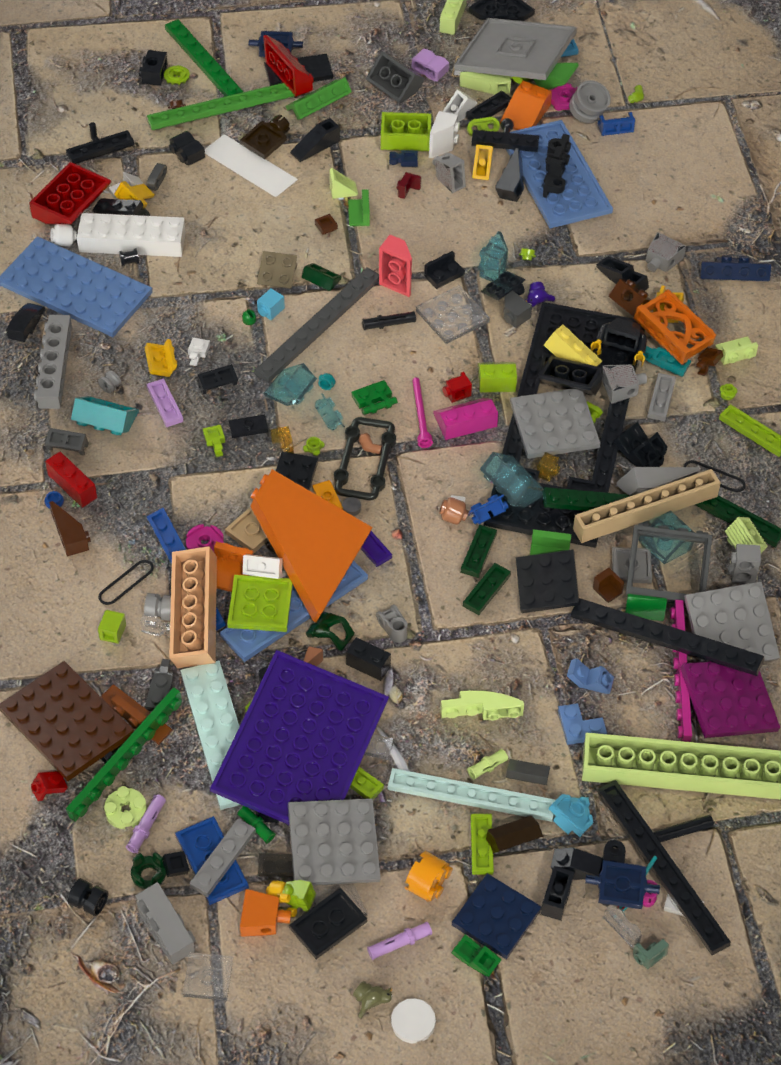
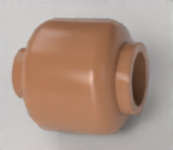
(453, 510)

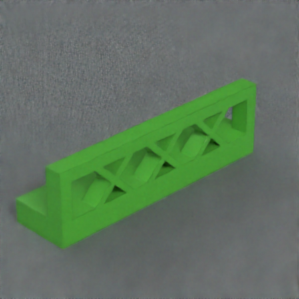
(320, 98)

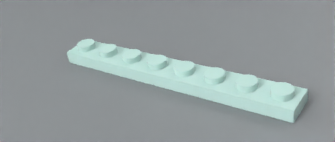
(470, 794)

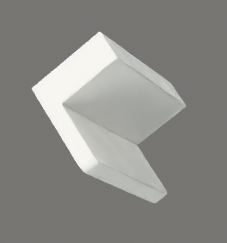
(263, 566)

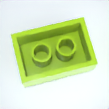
(405, 131)

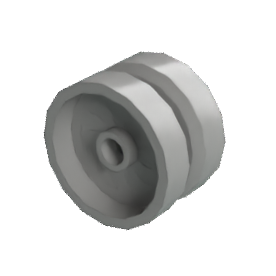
(589, 101)

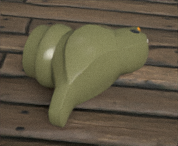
(371, 996)

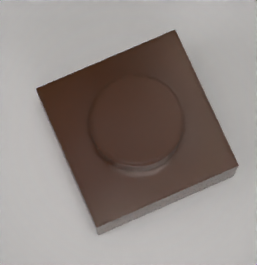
(326, 224)

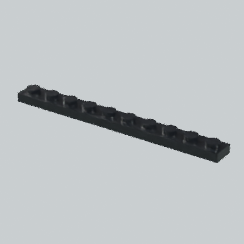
(668, 637)
(664, 868)

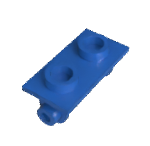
(494, 505)

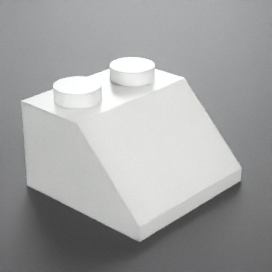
(443, 134)

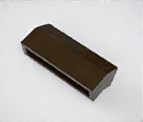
(513, 834)

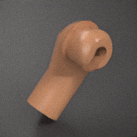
(367, 444)

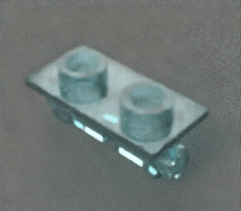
(333, 417)

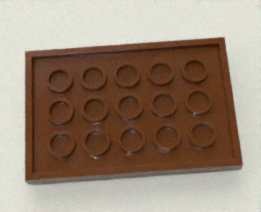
(66, 720)

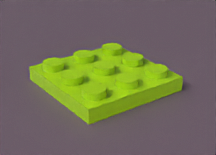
(260, 603)

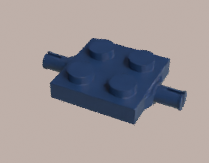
(285, 38)
(622, 884)

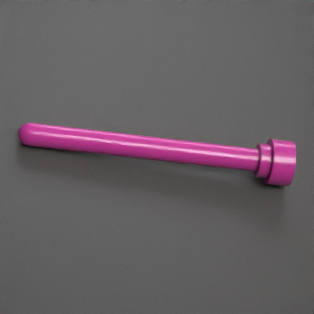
(424, 438)

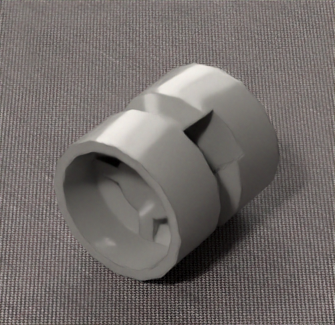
(158, 606)

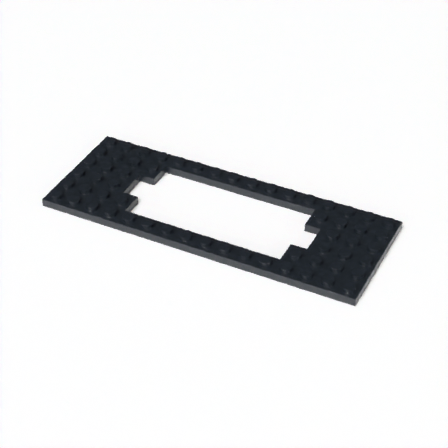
(585, 326)

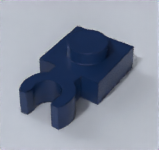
(407, 158)

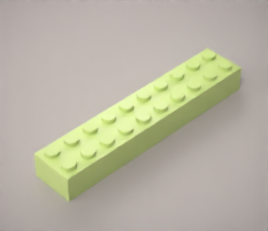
(682, 765)

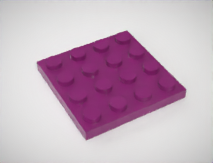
(729, 700)

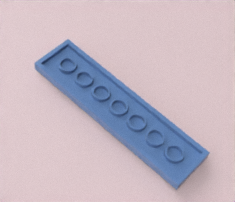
(248, 642)

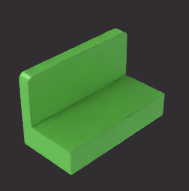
(359, 210)
(549, 542)

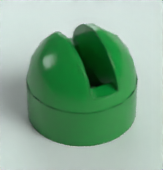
(247, 319)

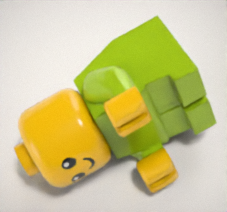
(294, 893)

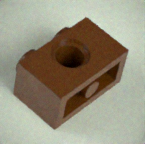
(622, 292)

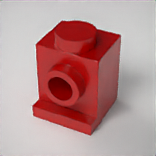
(458, 388)

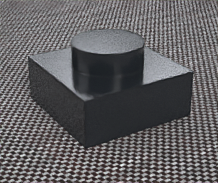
(175, 864)

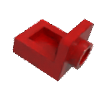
(48, 783)

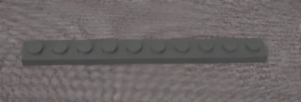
(317, 325)

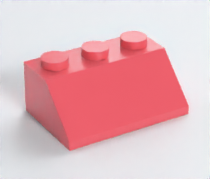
(395, 265)

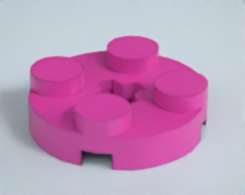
(557, 99)
(205, 533)

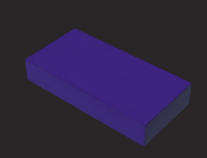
(376, 550)

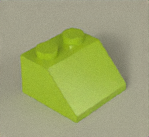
(497, 377)

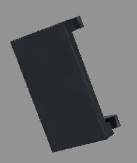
(217, 378)

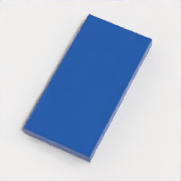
(198, 844)

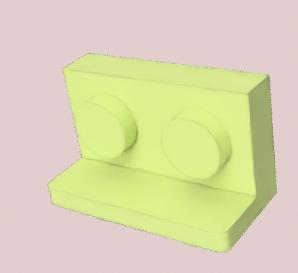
(737, 350)

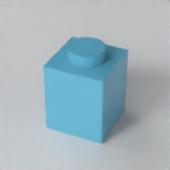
(270, 304)

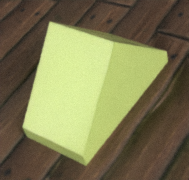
(341, 185)

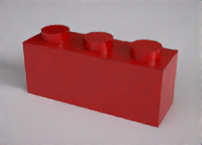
(71, 479)

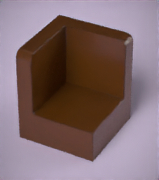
(608, 585)

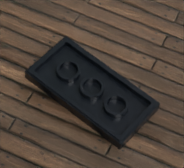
(315, 65)

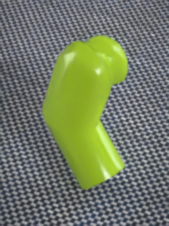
(636, 96)

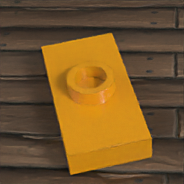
(326, 491)

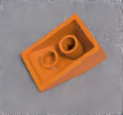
(527, 105)

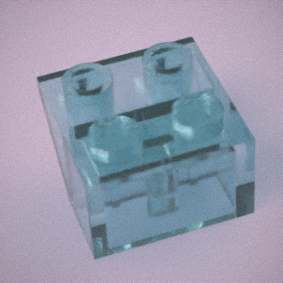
(493, 258)

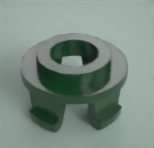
(143, 862)

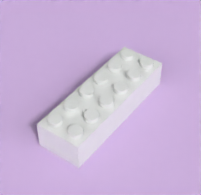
(126, 232)

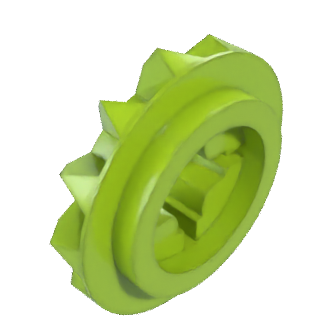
(176, 70)

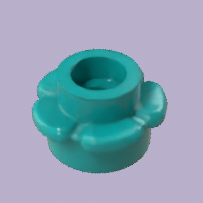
(326, 381)

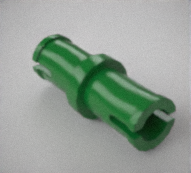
(262, 829)

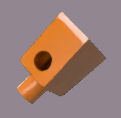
(262, 914)

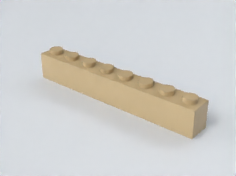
(646, 505)

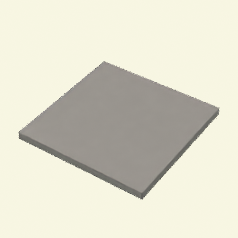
(516, 48)

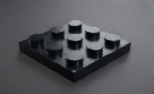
(547, 581)

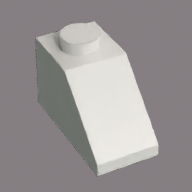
(460, 104)

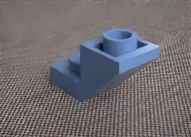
(593, 679)

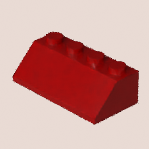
(287, 67)

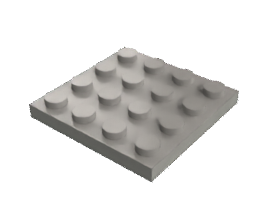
(554, 423)
(735, 618)
(334, 841)

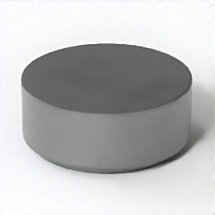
(352, 506)

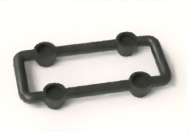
(377, 481)

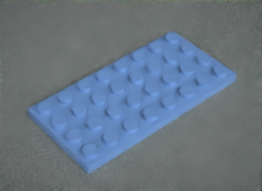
(582, 193)
(75, 286)

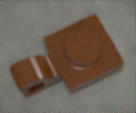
(708, 358)

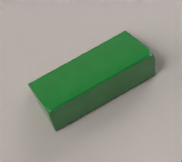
(646, 607)

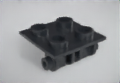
(503, 285)

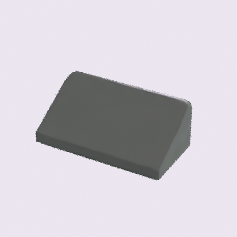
(528, 772)

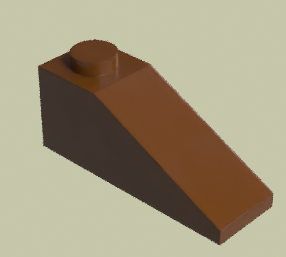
(70, 531)

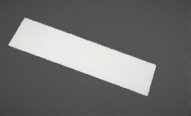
(250, 165)

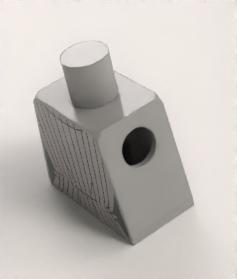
(450, 171)
(664, 253)
(621, 382)

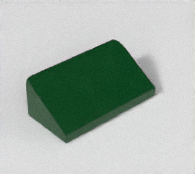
(320, 276)

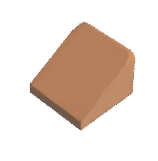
(314, 656)

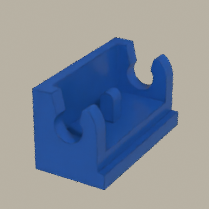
(616, 126)

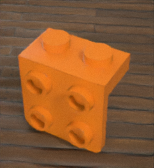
(229, 564)

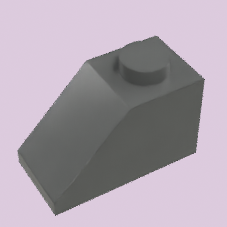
(516, 309)

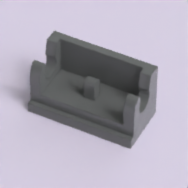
(66, 440)

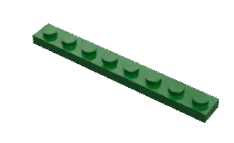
(202, 58)
(123, 755)

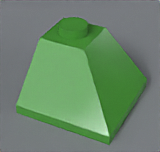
(559, 76)

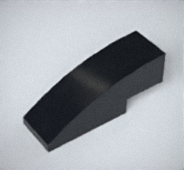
(616, 270)
(24, 322)

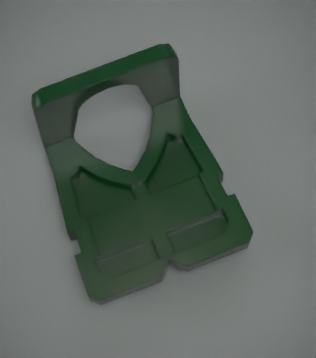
(321, 629)

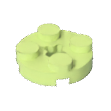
(122, 797)

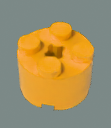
(428, 876)

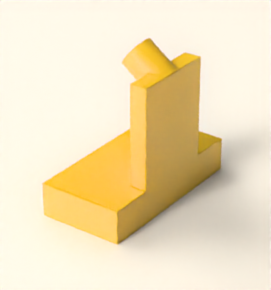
(136, 192)

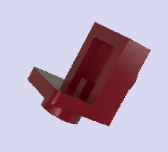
(408, 181)

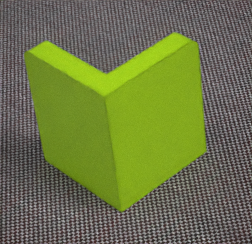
(112, 626)

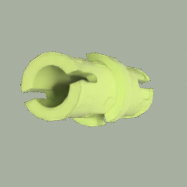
(487, 764)

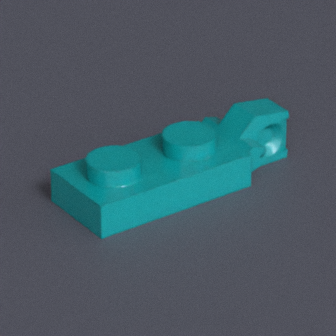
(663, 359)

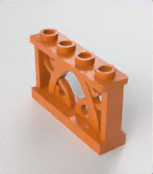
(677, 311)

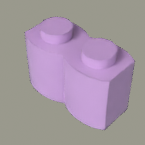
(430, 65)

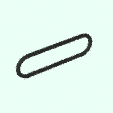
(722, 472)
(128, 589)

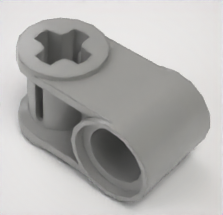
(393, 624)

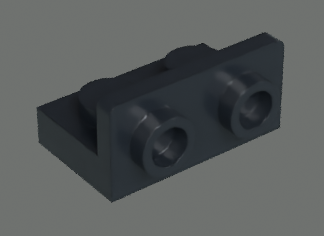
(443, 270)

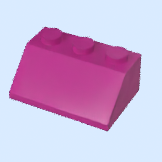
(467, 418)

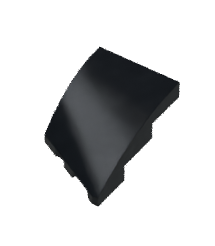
(639, 448)

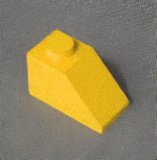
(482, 162)

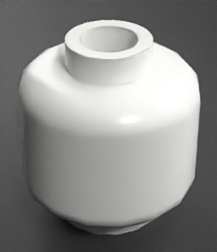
(63, 235)

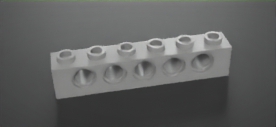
(54, 362)

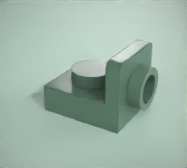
(652, 955)

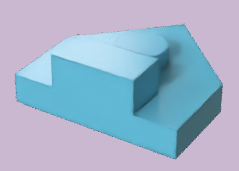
(572, 814)

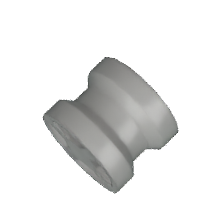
(109, 382)

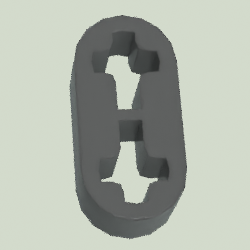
(157, 176)

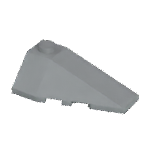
(647, 478)

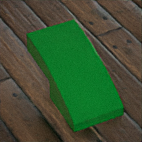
(475, 956)

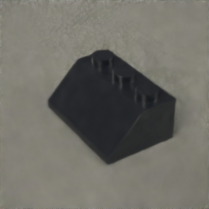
(572, 375)

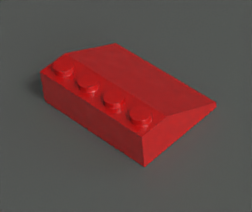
(67, 195)

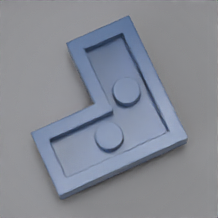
(575, 727)

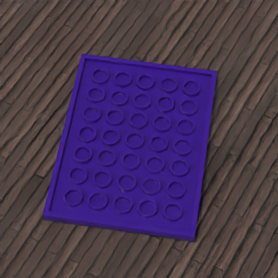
(298, 738)

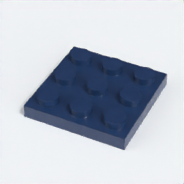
(496, 916)

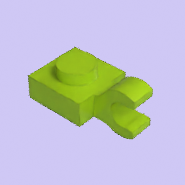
(214, 436)

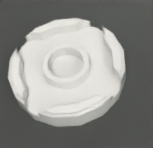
(413, 1020)

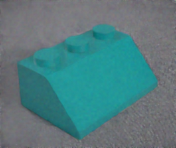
(103, 414)

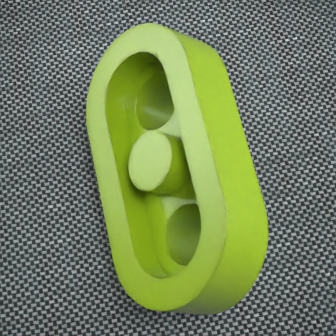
(482, 124)

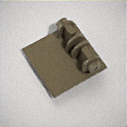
(277, 269)

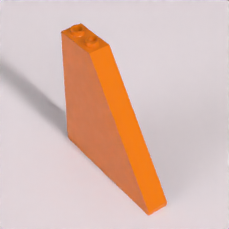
(310, 536)

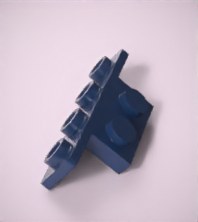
(735, 269)

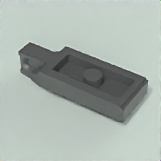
(160, 685)

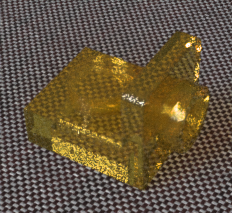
(282, 435)

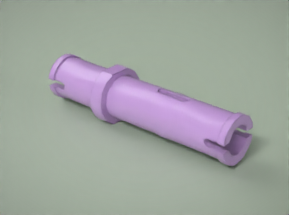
(141, 830)
(407, 937)

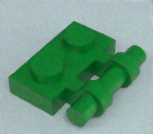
(372, 394)

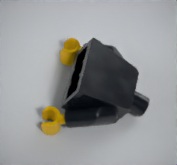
(622, 335)

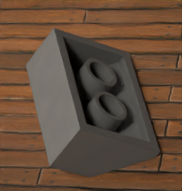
(394, 77)

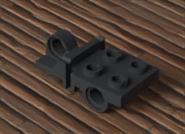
(556, 159)

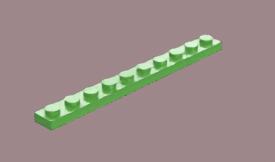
(219, 106)

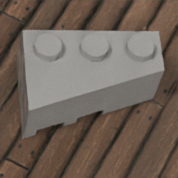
(164, 923)

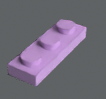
(164, 402)

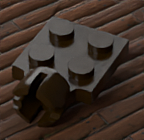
(266, 136)

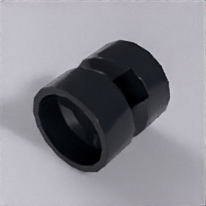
(89, 897)

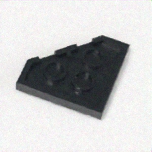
(502, 9)

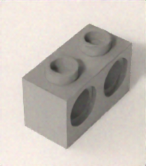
(745, 563)

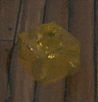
(548, 467)

